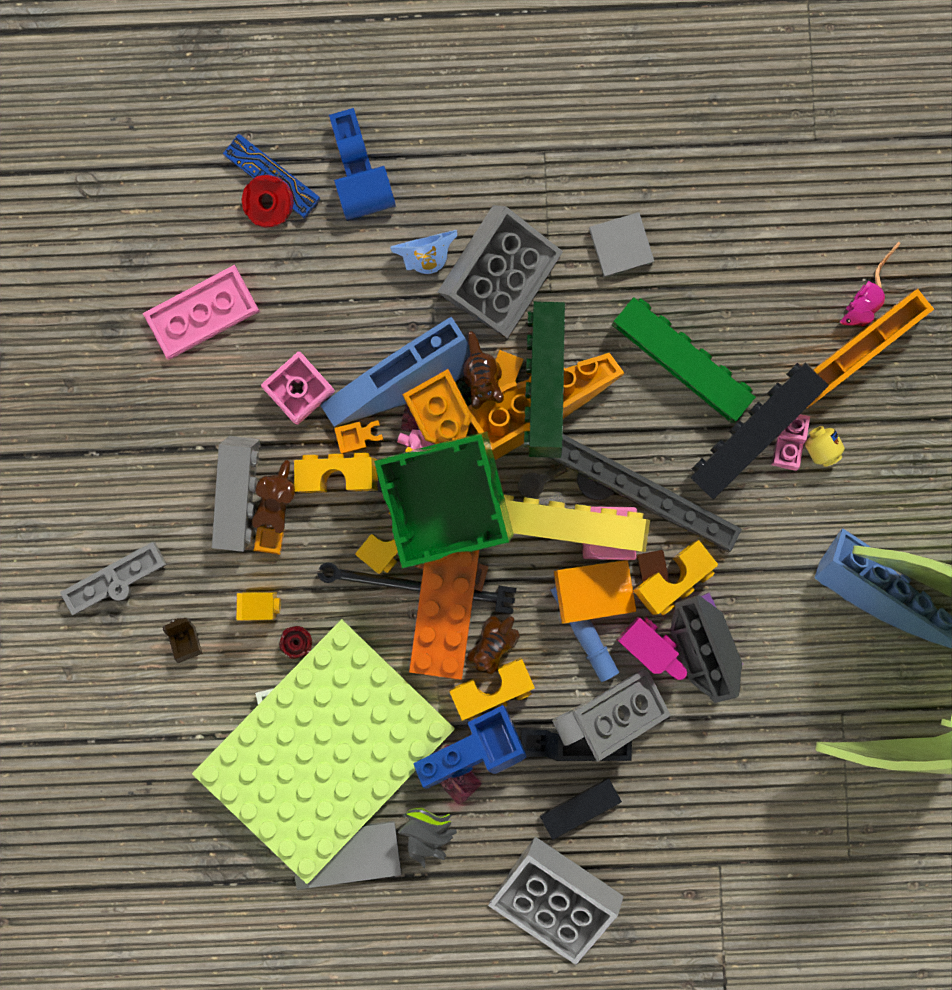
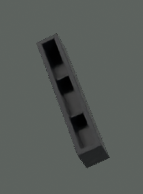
(759, 430)

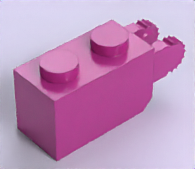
(652, 650)

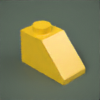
(257, 605)

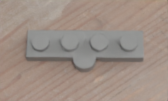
(114, 579)

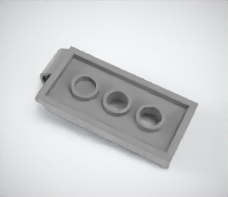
(600, 721)

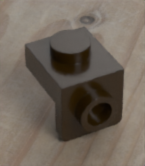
(183, 639)

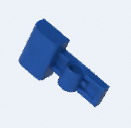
(363, 188)
(491, 741)

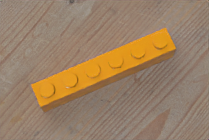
(872, 340)

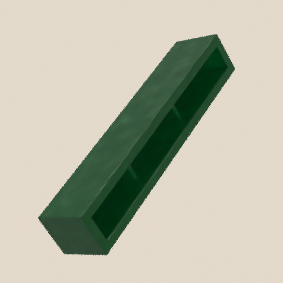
(546, 380)

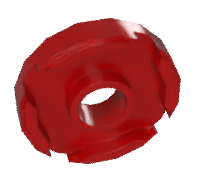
(281, 196)

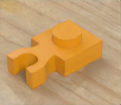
(353, 436)

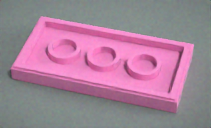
(201, 312)

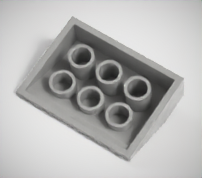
(500, 270)
(556, 901)

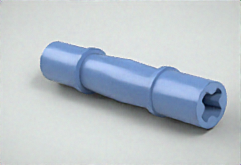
(591, 643)

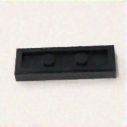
(580, 808)

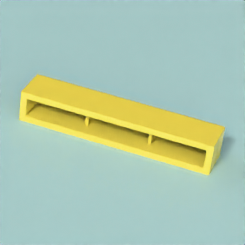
(578, 524)

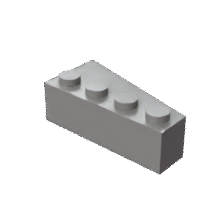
(235, 493)

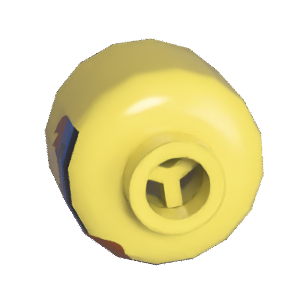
(824, 446)

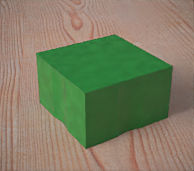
(444, 499)

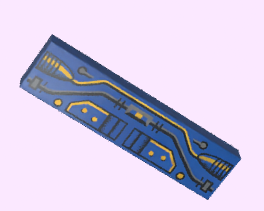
(257, 163)

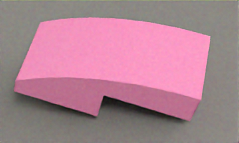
(790, 444)

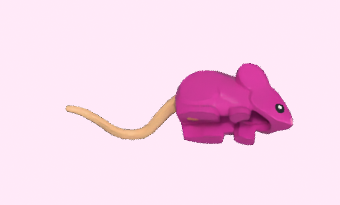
(867, 300)

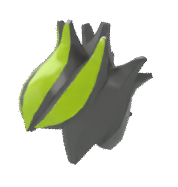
(426, 834)

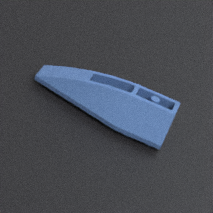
(408, 367)

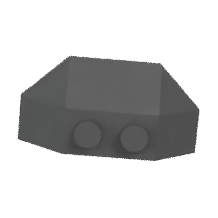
(707, 648)

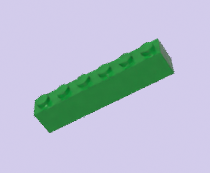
(683, 360)

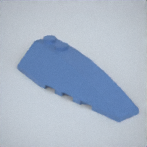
(882, 591)

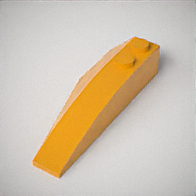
(507, 419)

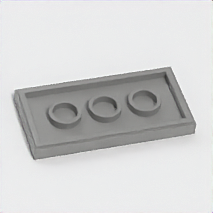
(366, 856)

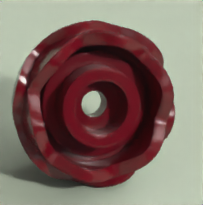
(287, 642)

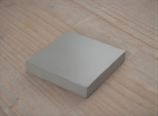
(621, 244)

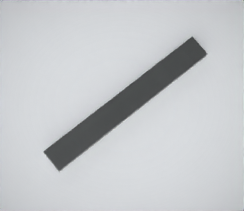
(648, 494)

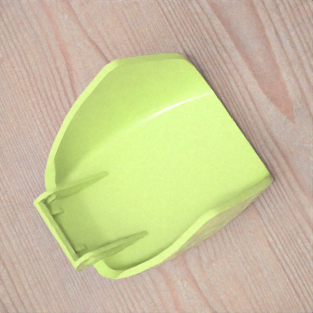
(908, 754)

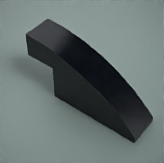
(547, 743)

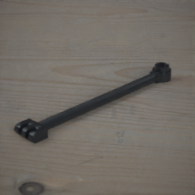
(373, 579)

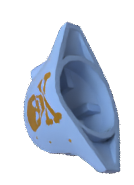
(425, 254)

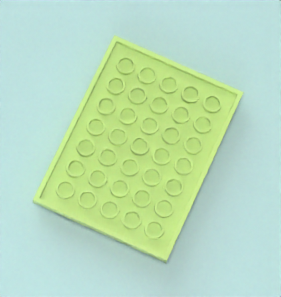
(323, 751)

